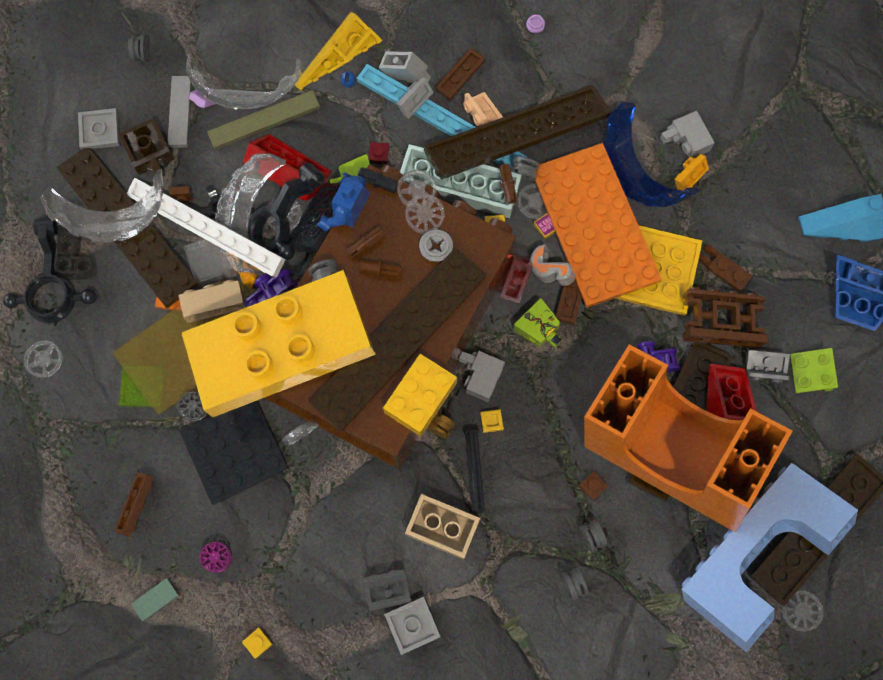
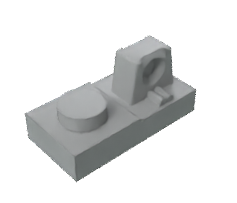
(415, 97)

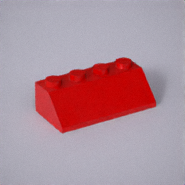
(294, 160)

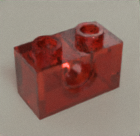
(515, 279)

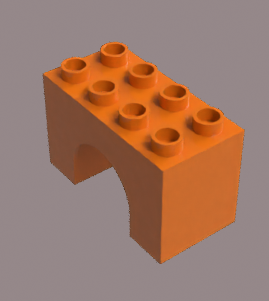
(679, 446)

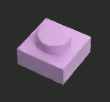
(200, 100)

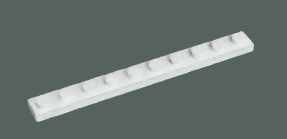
(212, 231)

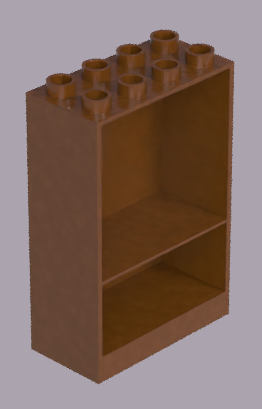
(483, 243)

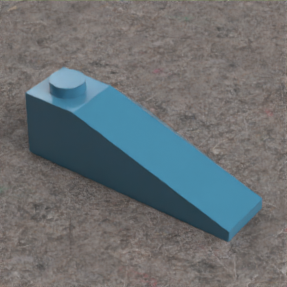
(851, 220)

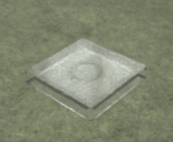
(206, 260)

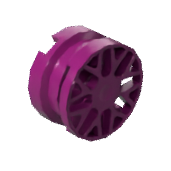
(216, 557)

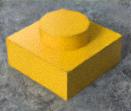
(257, 643)

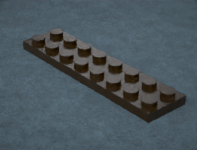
(692, 385)
(797, 558)

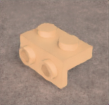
(481, 108)

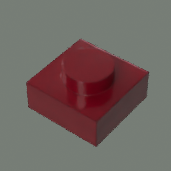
(378, 153)

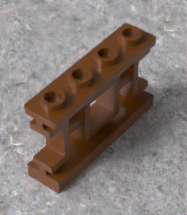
(723, 333)

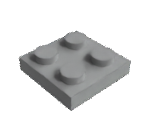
(98, 129)
(412, 625)

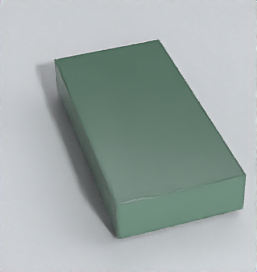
(155, 599)

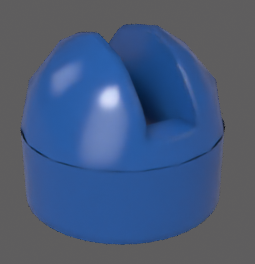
(351, 81)

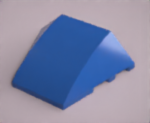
(858, 293)

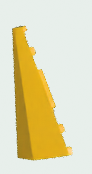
(347, 42)

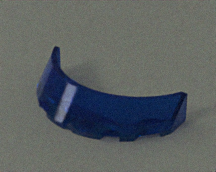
(632, 177)

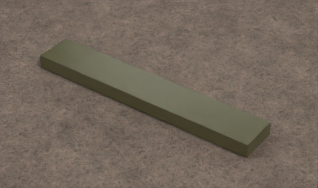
(263, 120)

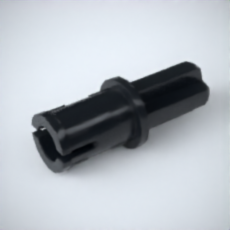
(378, 180)

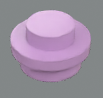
(535, 24)

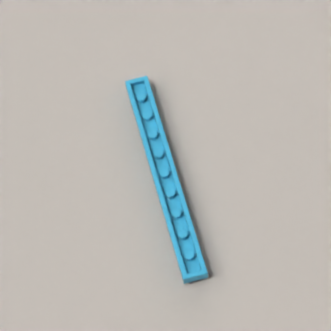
(429, 111)

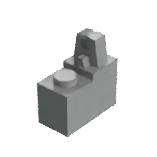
(404, 66)
(691, 133)
(485, 373)

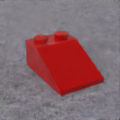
(729, 392)

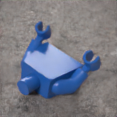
(347, 202)

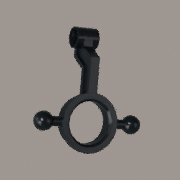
(309, 180)
(46, 230)

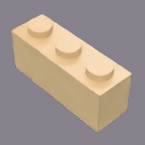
(211, 301)

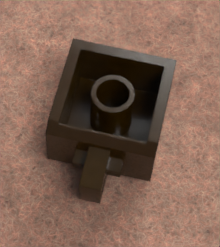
(146, 147)

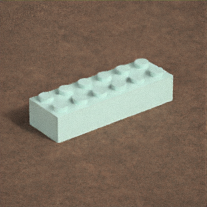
(476, 186)

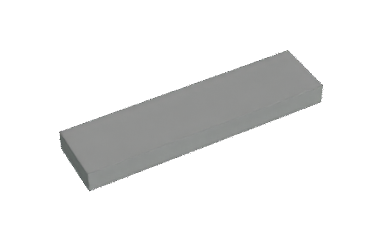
(179, 112)

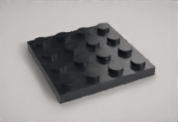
(306, 234)
(233, 451)

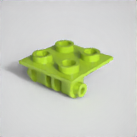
(814, 370)

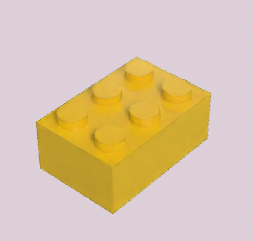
(420, 395)

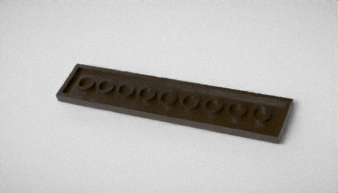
(516, 132)
(145, 250)
(398, 339)

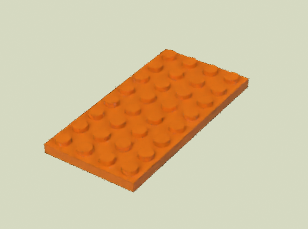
(595, 225)

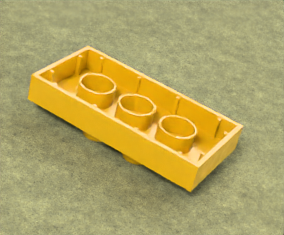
(277, 344)

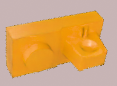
(693, 170)

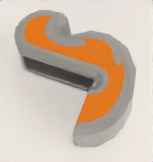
(550, 271)

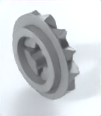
(436, 236)

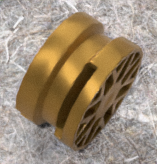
(441, 426)

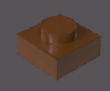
(181, 194)
(593, 486)

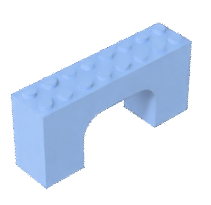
(789, 505)

